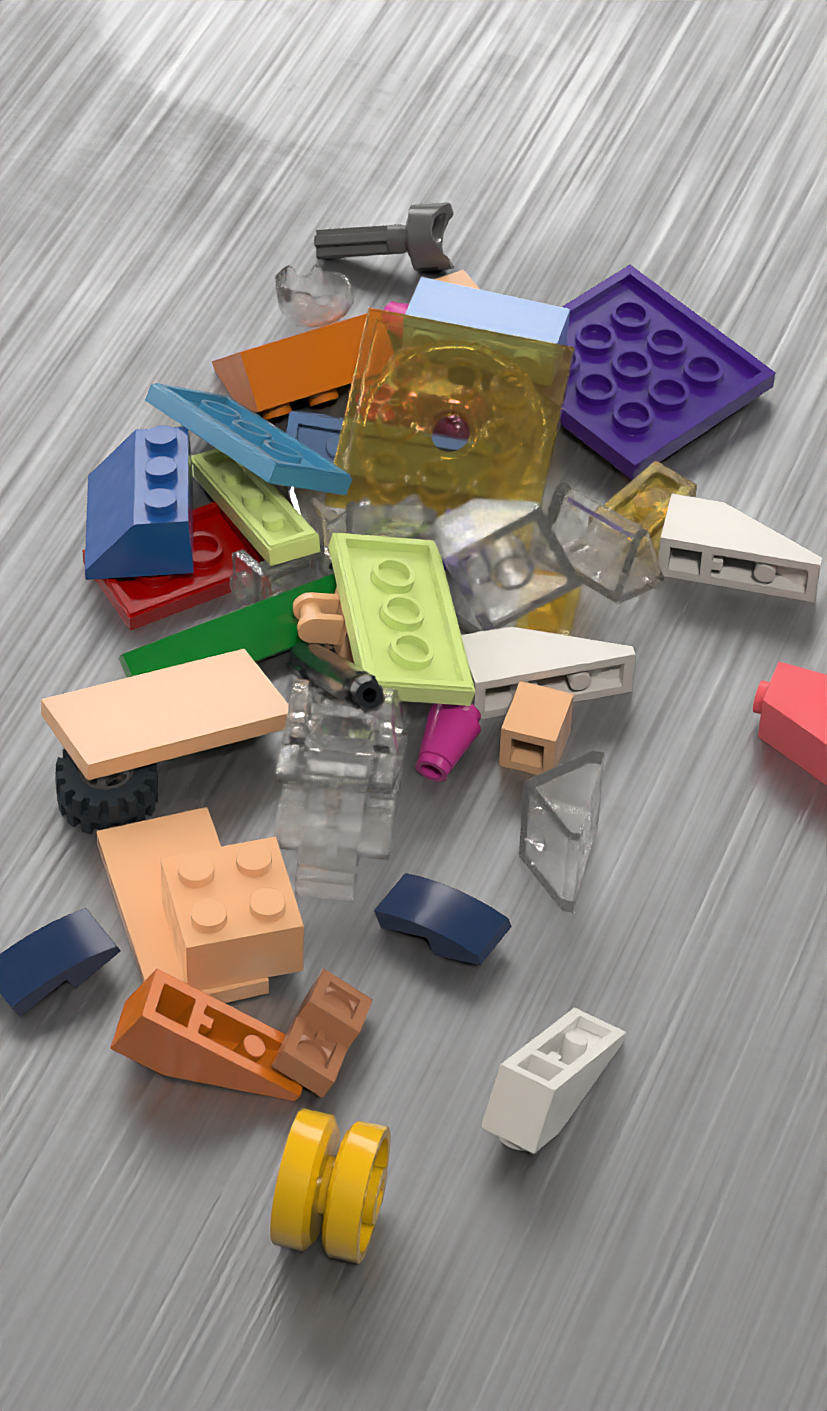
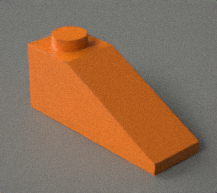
(200, 1039)

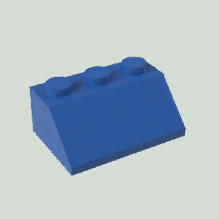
(142, 507)

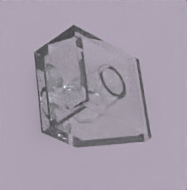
(503, 558)

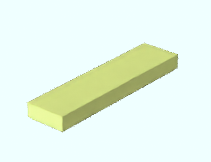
(255, 508)

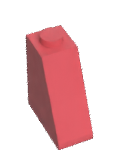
(795, 716)

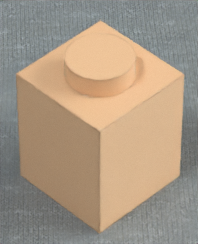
(535, 728)

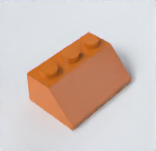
(293, 368)

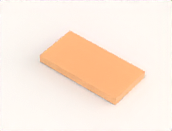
(165, 714)
(134, 873)

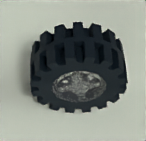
(105, 800)

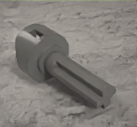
(419, 238)

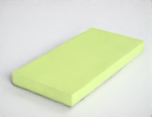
(402, 617)

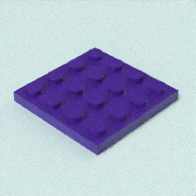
(650, 372)

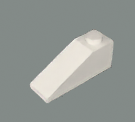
(728, 549)
(563, 662)
(549, 1080)

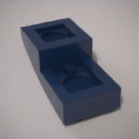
(449, 918)
(58, 951)

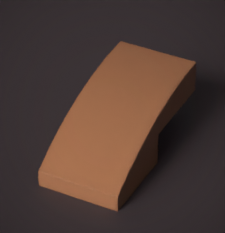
(322, 1033)

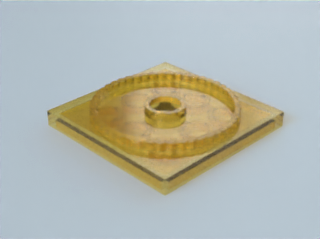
(430, 369)

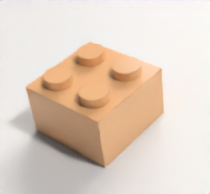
(232, 914)

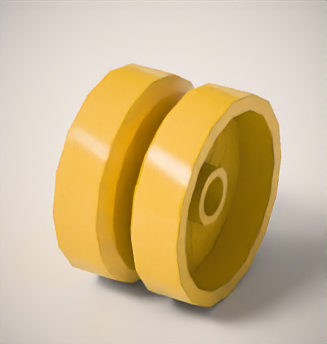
(330, 1186)

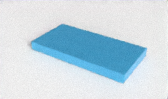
(249, 439)

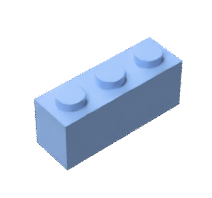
(489, 311)

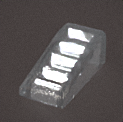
(389, 520)

